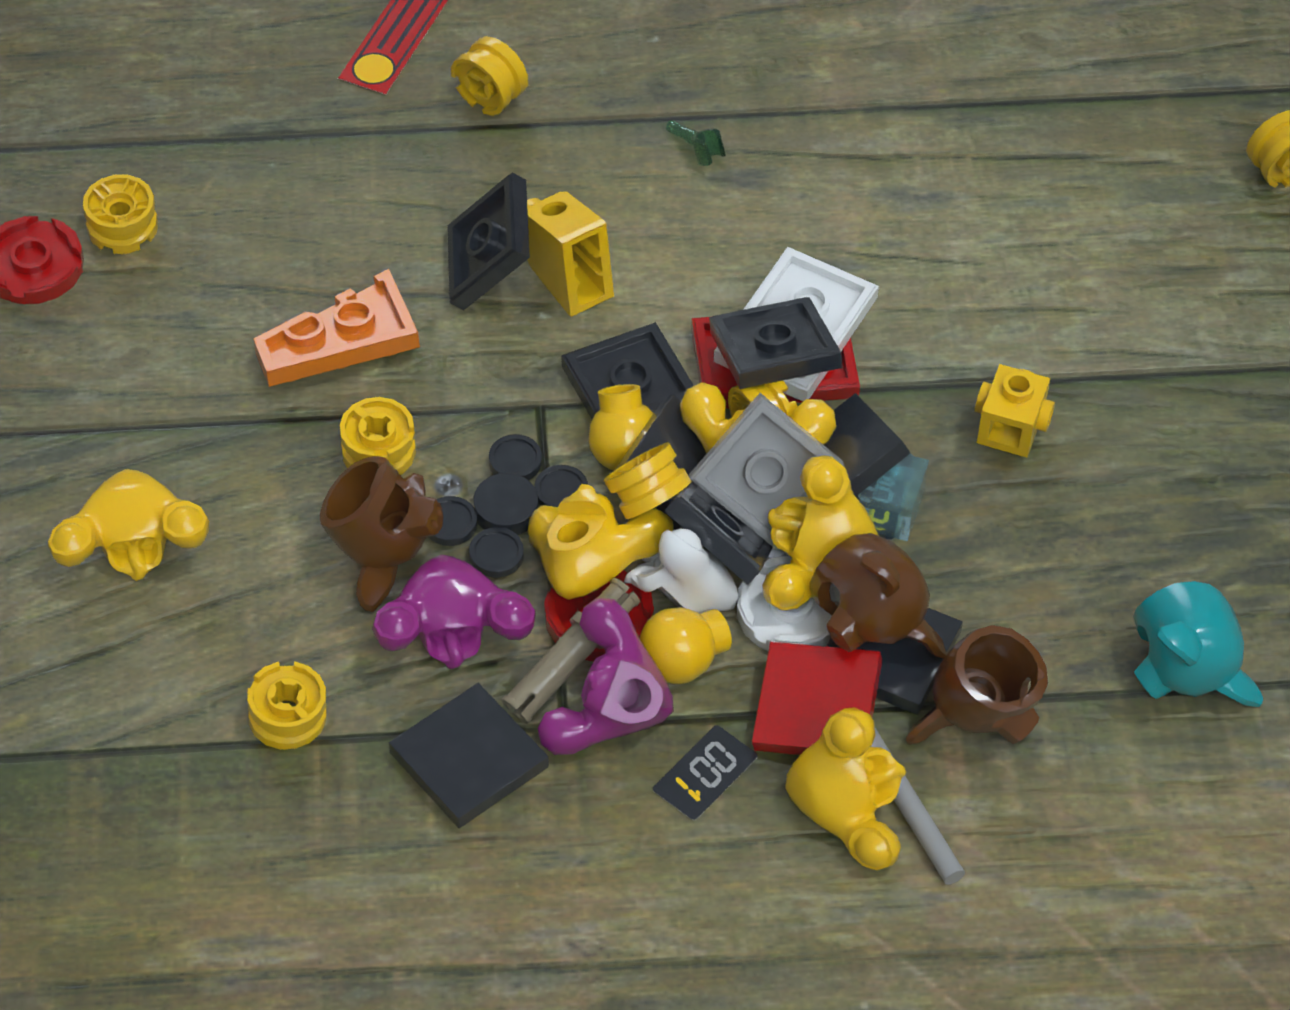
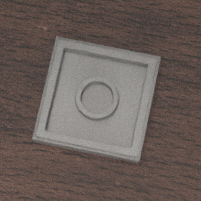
(758, 464)

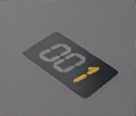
(705, 772)

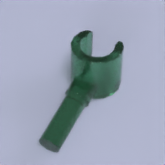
(705, 142)

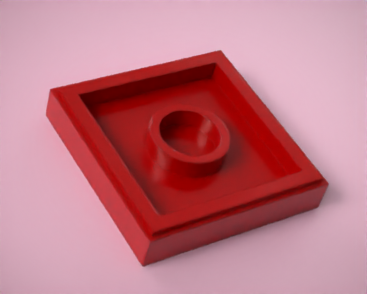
(807, 687)

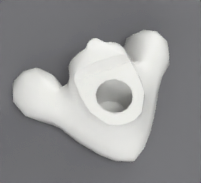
(686, 574)

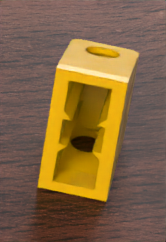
(570, 251)

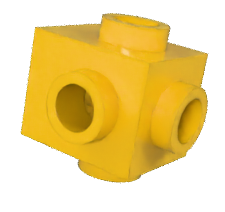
(1013, 410)

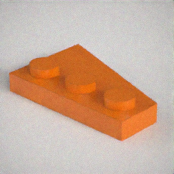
(346, 334)

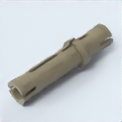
(561, 660)

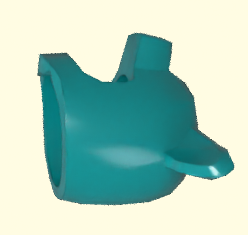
(1193, 644)

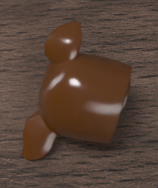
(379, 522)
(879, 595)
(986, 686)

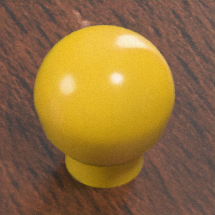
(617, 423)
(685, 642)

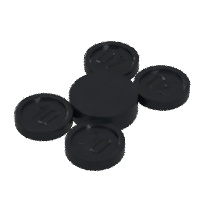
(505, 505)

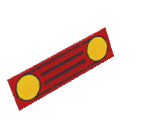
(391, 43)

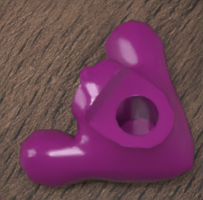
(448, 608)
(620, 691)

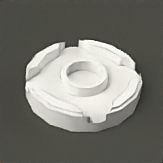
(767, 624)

